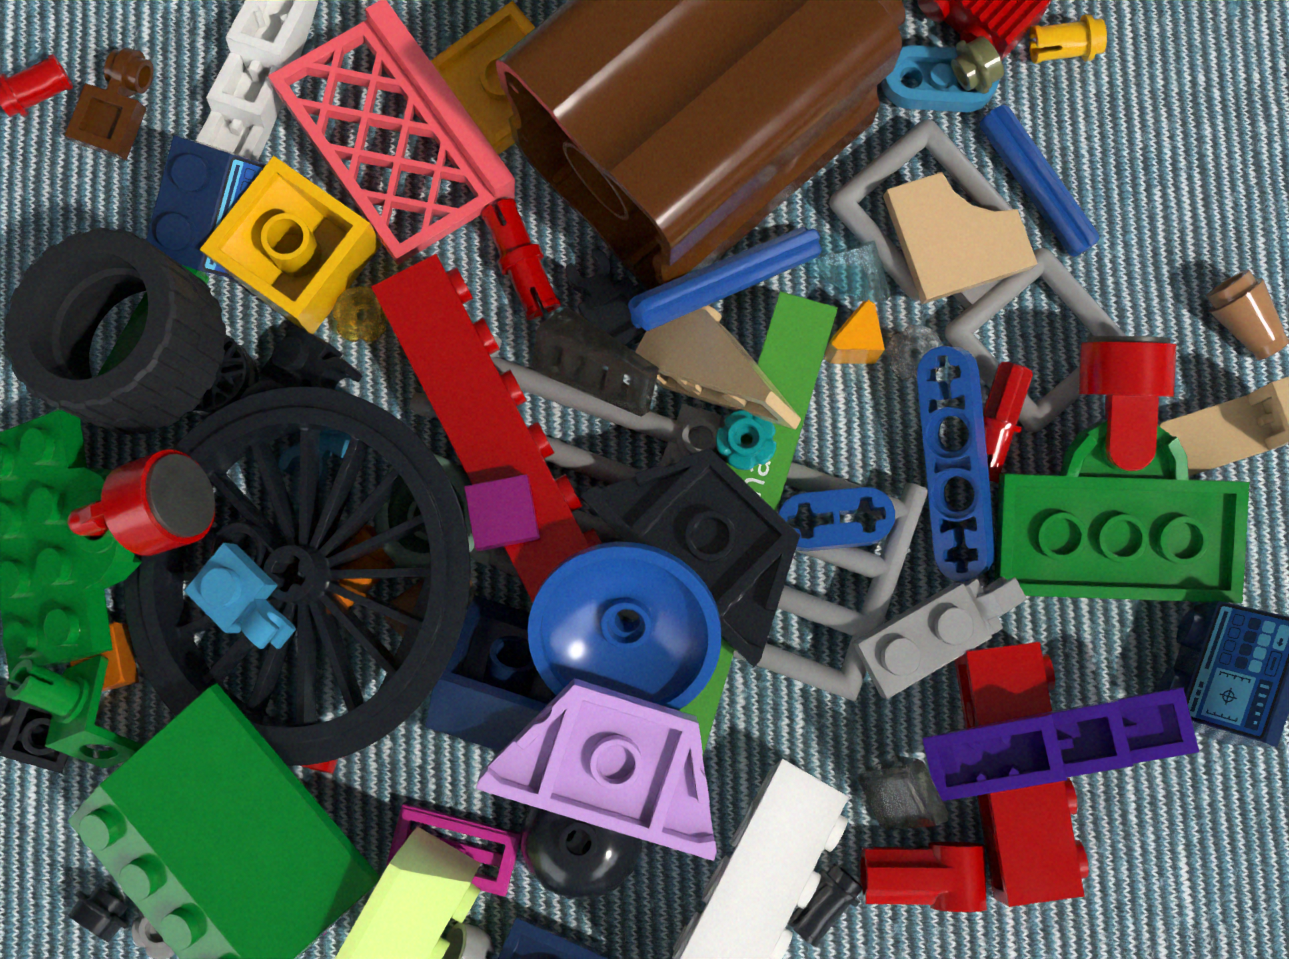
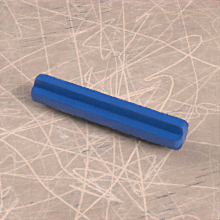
(1039, 180)

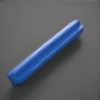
(723, 278)

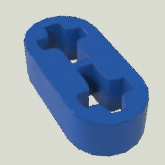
(837, 503)

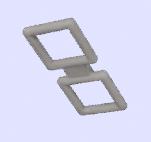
(982, 301)

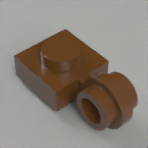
(108, 117)

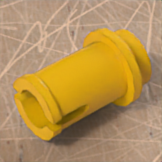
(1068, 40)

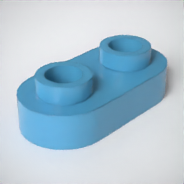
(935, 80)

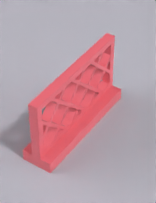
(434, 104)

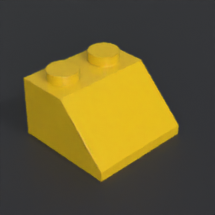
(292, 245)

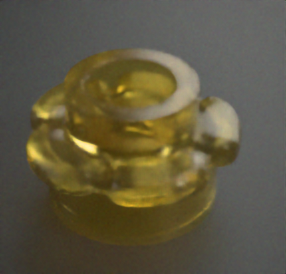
(346, 311)

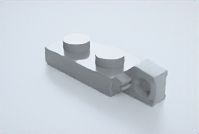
(935, 632)

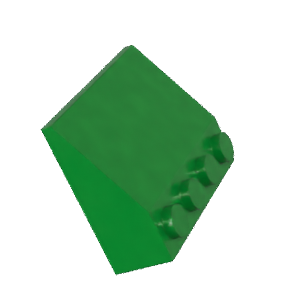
(222, 840)

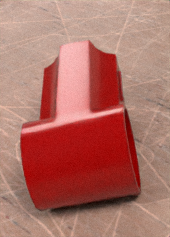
(944, 876)

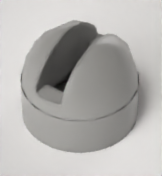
(468, 942)

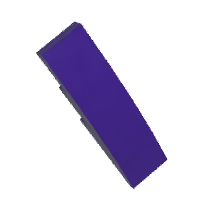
(1060, 744)

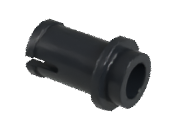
(828, 903)

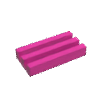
(505, 860)

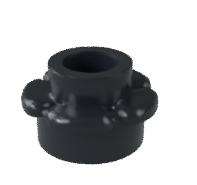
(99, 913)

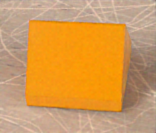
(857, 339)

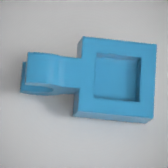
(235, 596)

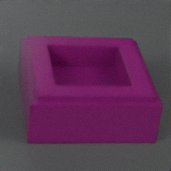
(502, 512)

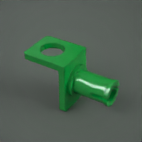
(74, 706)

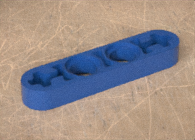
(967, 462)

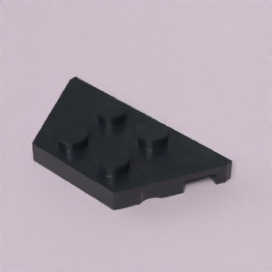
(715, 527)

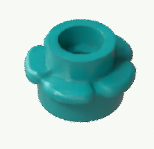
(746, 456)

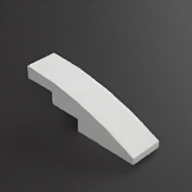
(242, 99)

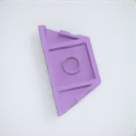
(612, 767)

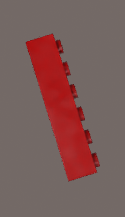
(481, 407)

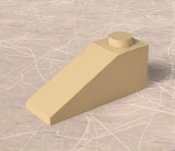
(711, 365)

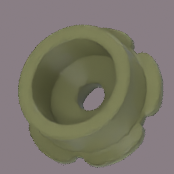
(977, 65)

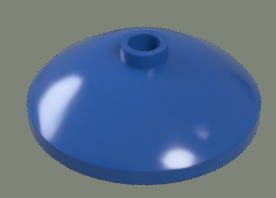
(658, 657)

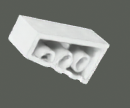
(768, 870)

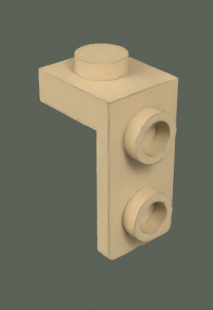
(1234, 428)

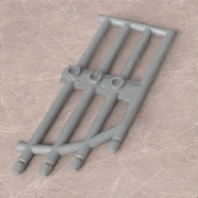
(695, 432)

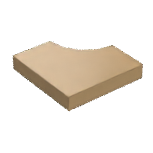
(953, 242)

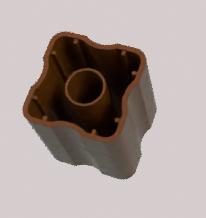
(692, 114)

